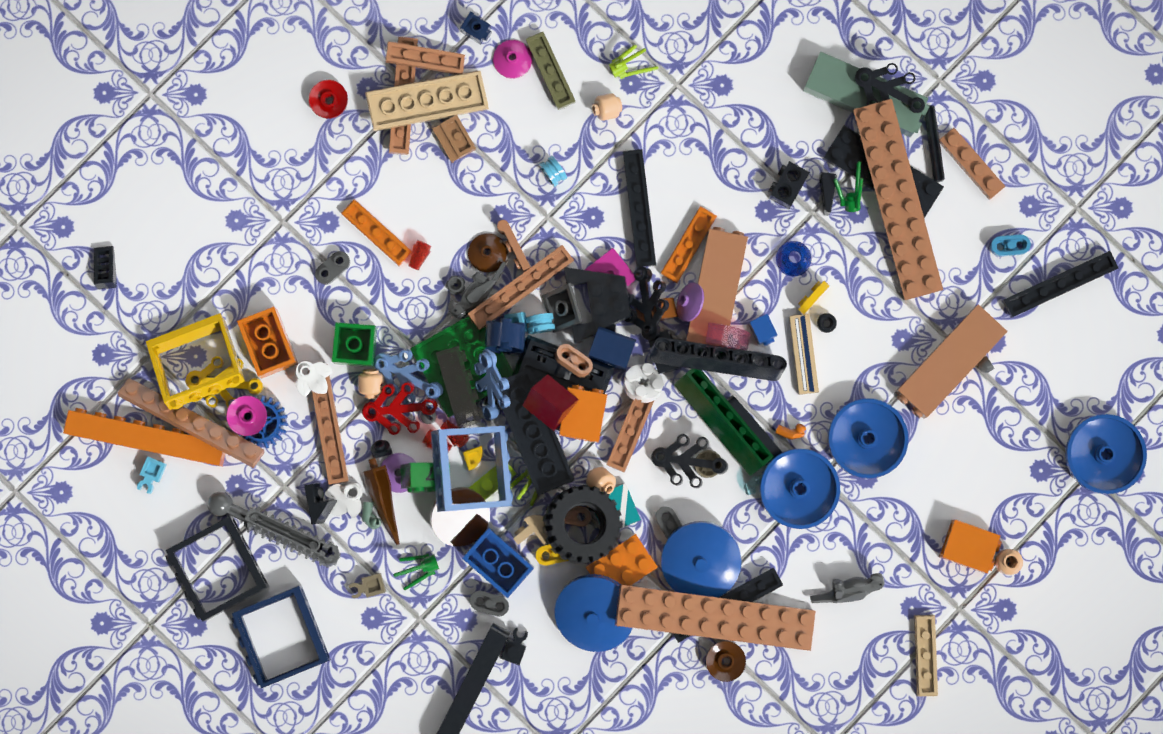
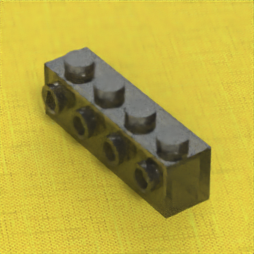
(458, 387)

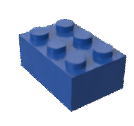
(498, 562)

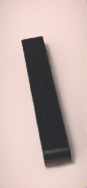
(717, 359)
(474, 680)

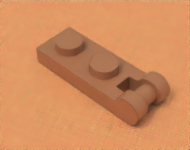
(513, 245)

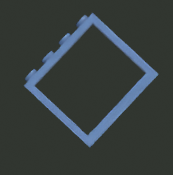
(442, 472)

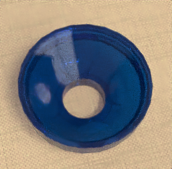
(786, 266)

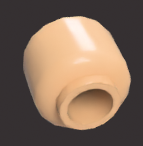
(607, 107)
(370, 383)
(601, 478)
(1015, 560)

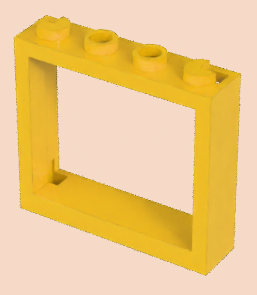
(183, 336)

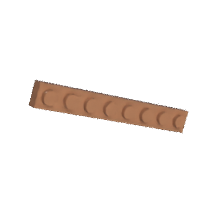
(192, 423)

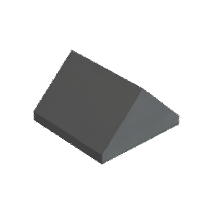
(563, 306)

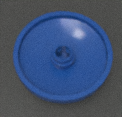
(868, 438)
(1106, 454)
(800, 488)
(701, 559)
(588, 613)

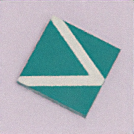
(625, 504)

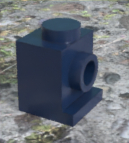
(480, 35)

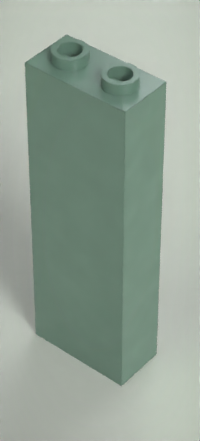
(835, 83)

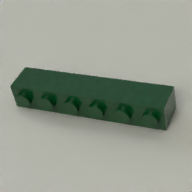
(723, 420)

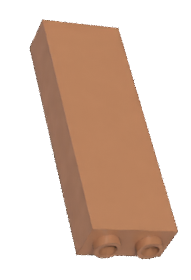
(719, 280)
(950, 362)

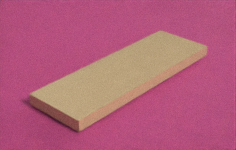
(426, 100)

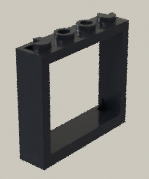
(246, 554)

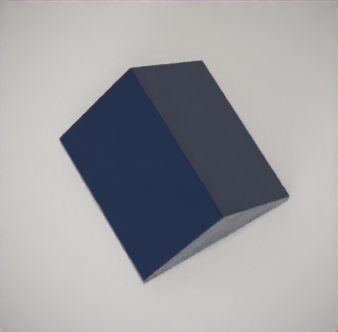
(612, 348)

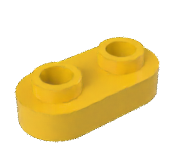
(818, 289)
(553, 559)

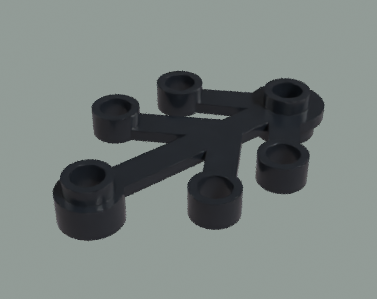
(886, 88)
(648, 304)
(686, 461)

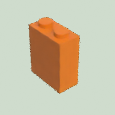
(587, 415)
(970, 546)

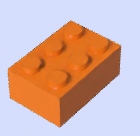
(267, 342)
(625, 563)

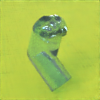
(750, 485)

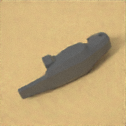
(474, 294)
(850, 589)

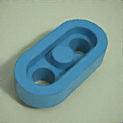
(1009, 245)

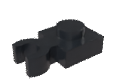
(514, 650)

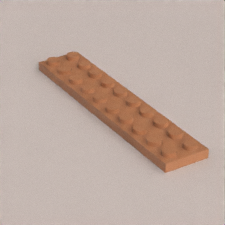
(898, 199)
(715, 617)

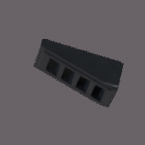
(827, 191)
(105, 280)

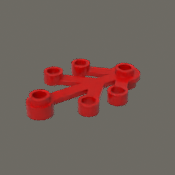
(396, 409)

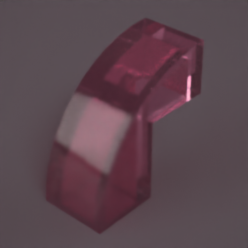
(727, 336)

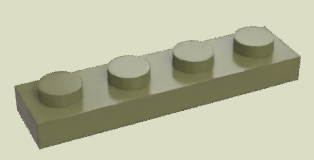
(550, 70)

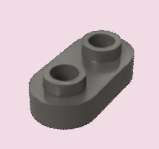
(334, 269)
(671, 524)
(489, 603)

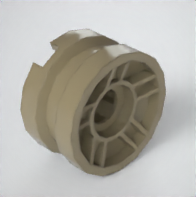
(707, 455)

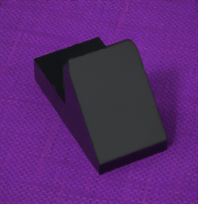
(318, 509)

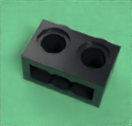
(791, 186)

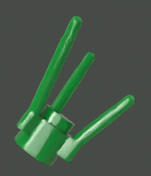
(852, 199)
(428, 564)

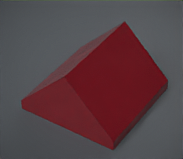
(550, 402)

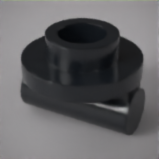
(381, 448)

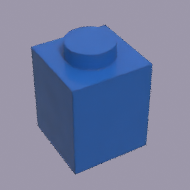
(763, 330)

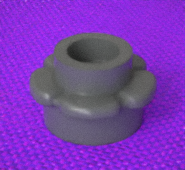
(450, 285)

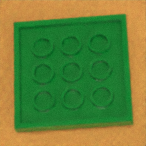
(468, 338)

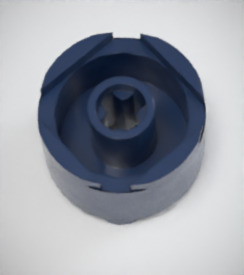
(505, 336)

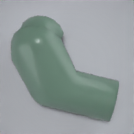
(368, 517)

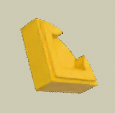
(473, 457)

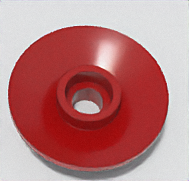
(324, 90)

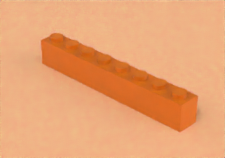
(141, 437)

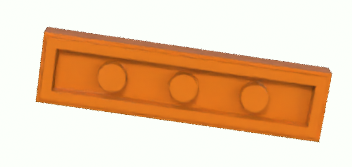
(376, 232)
(688, 244)

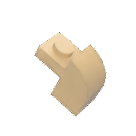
(535, 526)

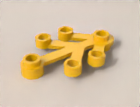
(202, 375)

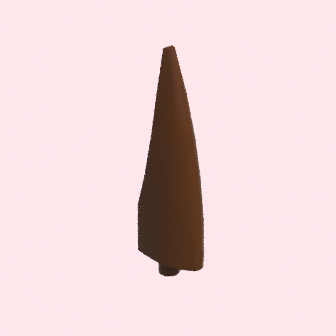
(380, 492)

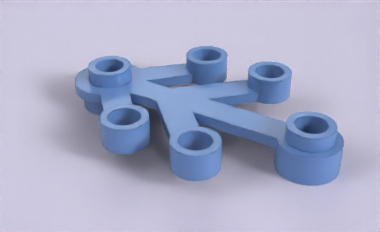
(487, 365)
(404, 374)

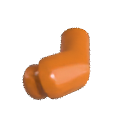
(791, 434)

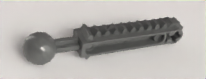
(222, 504)

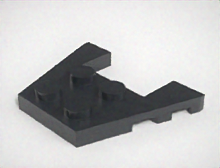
(607, 300)

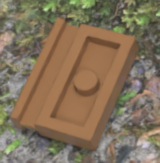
(454, 138)

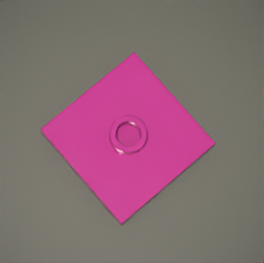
(612, 264)

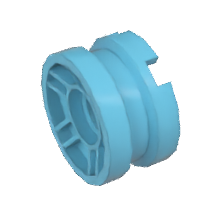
(553, 171)
(540, 323)

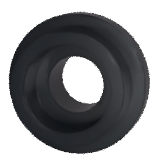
(826, 316)

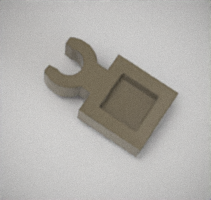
(371, 585)

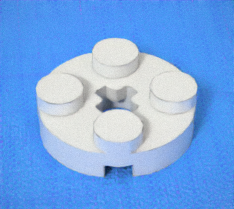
(640, 392)

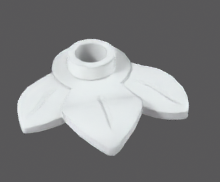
(314, 380)
(345, 502)

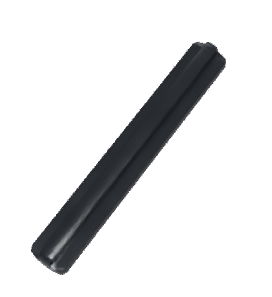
(934, 144)

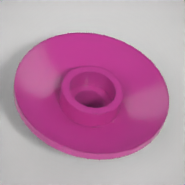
(512, 68)
(237, 411)

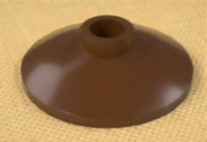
(484, 262)
(736, 663)

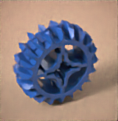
(271, 420)

